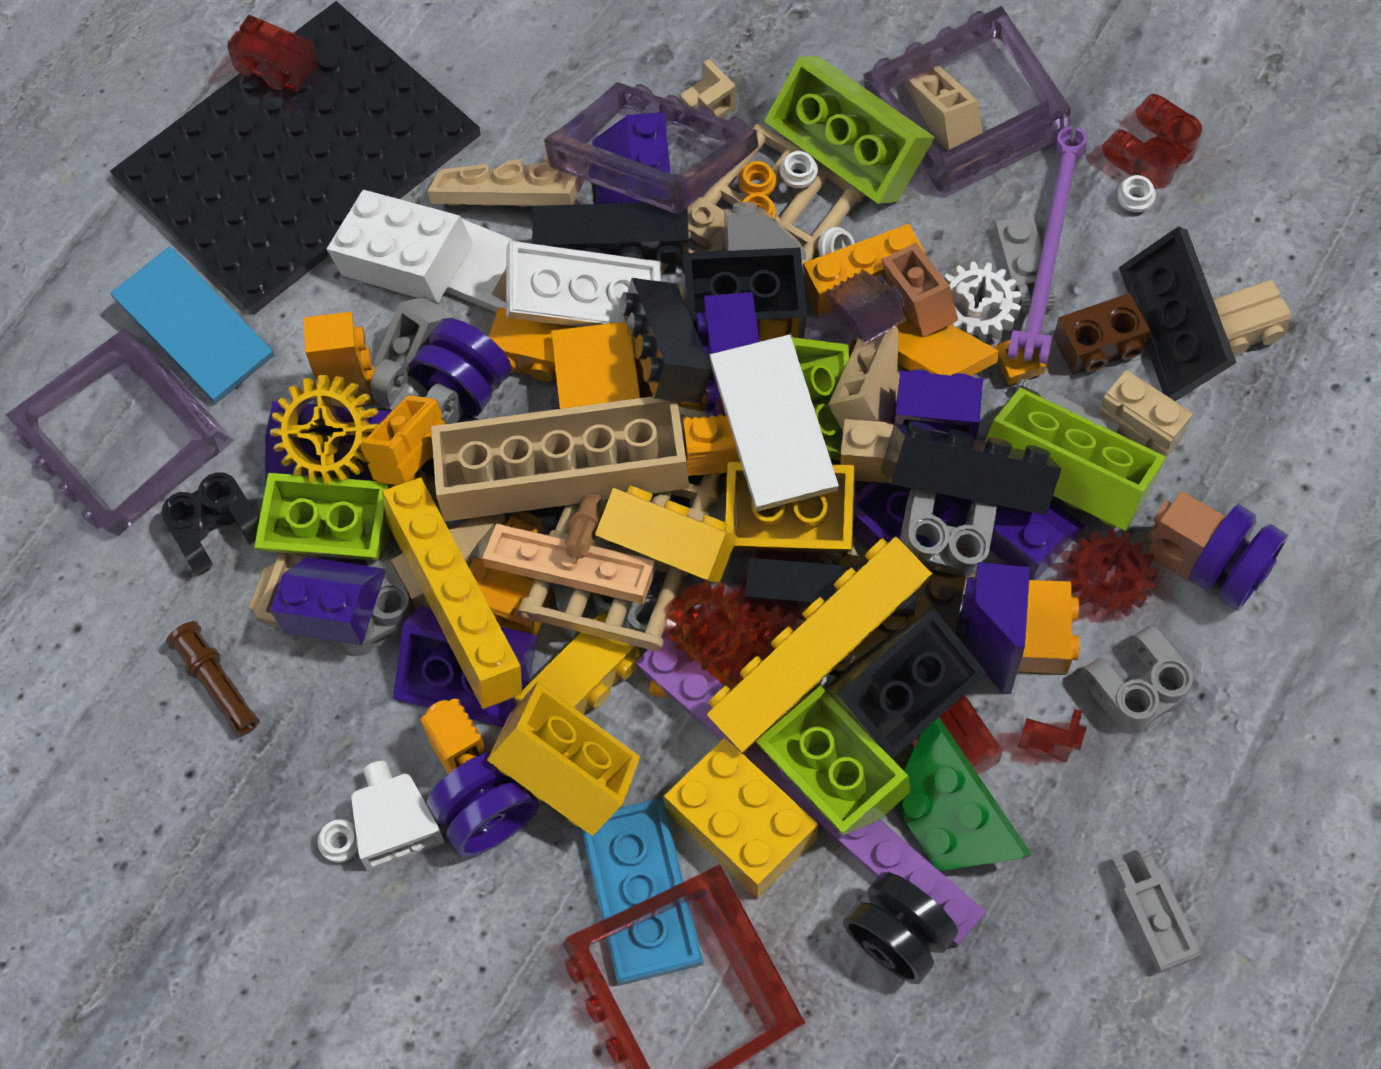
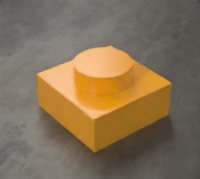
(1017, 368)

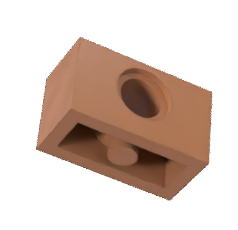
(923, 288)
(1182, 533)

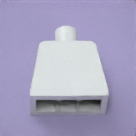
(391, 818)

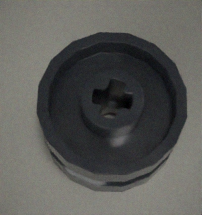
(900, 927)

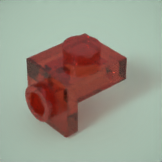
(1049, 741)

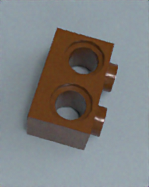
(1098, 326)

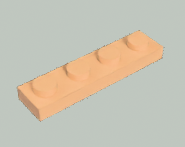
(545, 559)

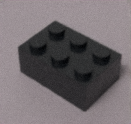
(770, 274)

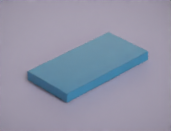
(192, 324)
(630, 863)

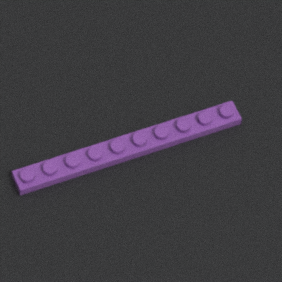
(872, 846)

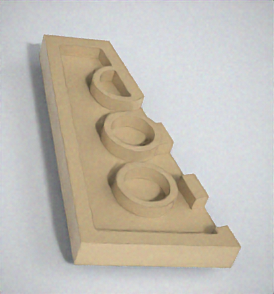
(506, 185)

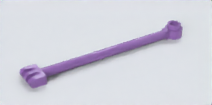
(1032, 337)

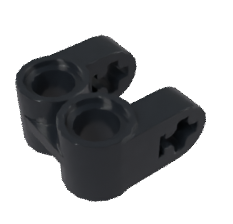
(206, 515)

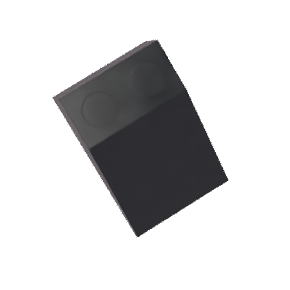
(907, 682)

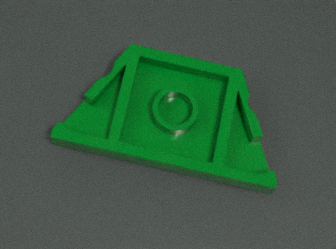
(952, 807)

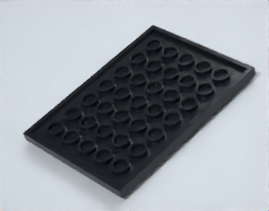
(269, 174)

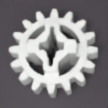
(998, 304)

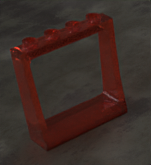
(739, 943)

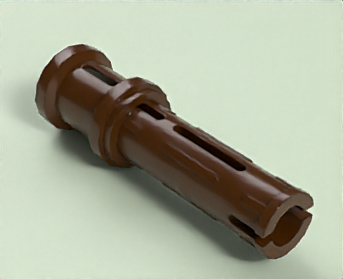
(204, 664)

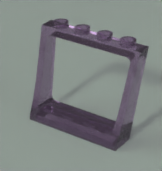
(999, 145)
(571, 154)
(207, 434)

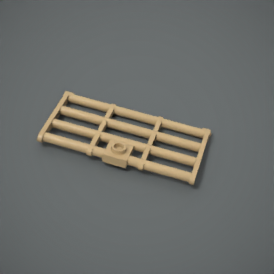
(707, 219)
(532, 608)

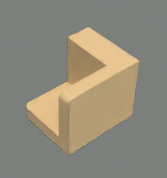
(713, 91)

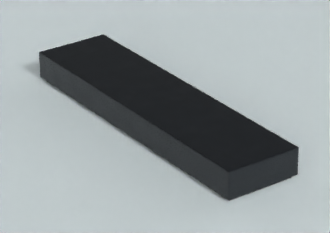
(800, 583)

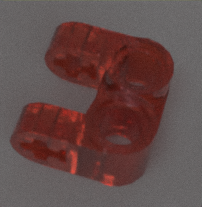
(1170, 152)

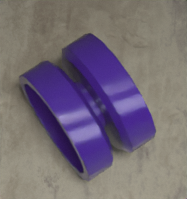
(463, 362)
(1242, 560)
(480, 806)

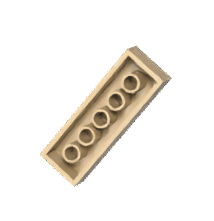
(557, 457)

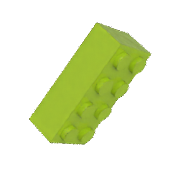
(848, 129)
(1099, 467)

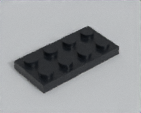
(1177, 305)

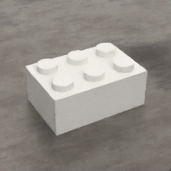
(400, 246)

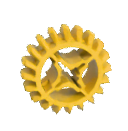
(291, 431)

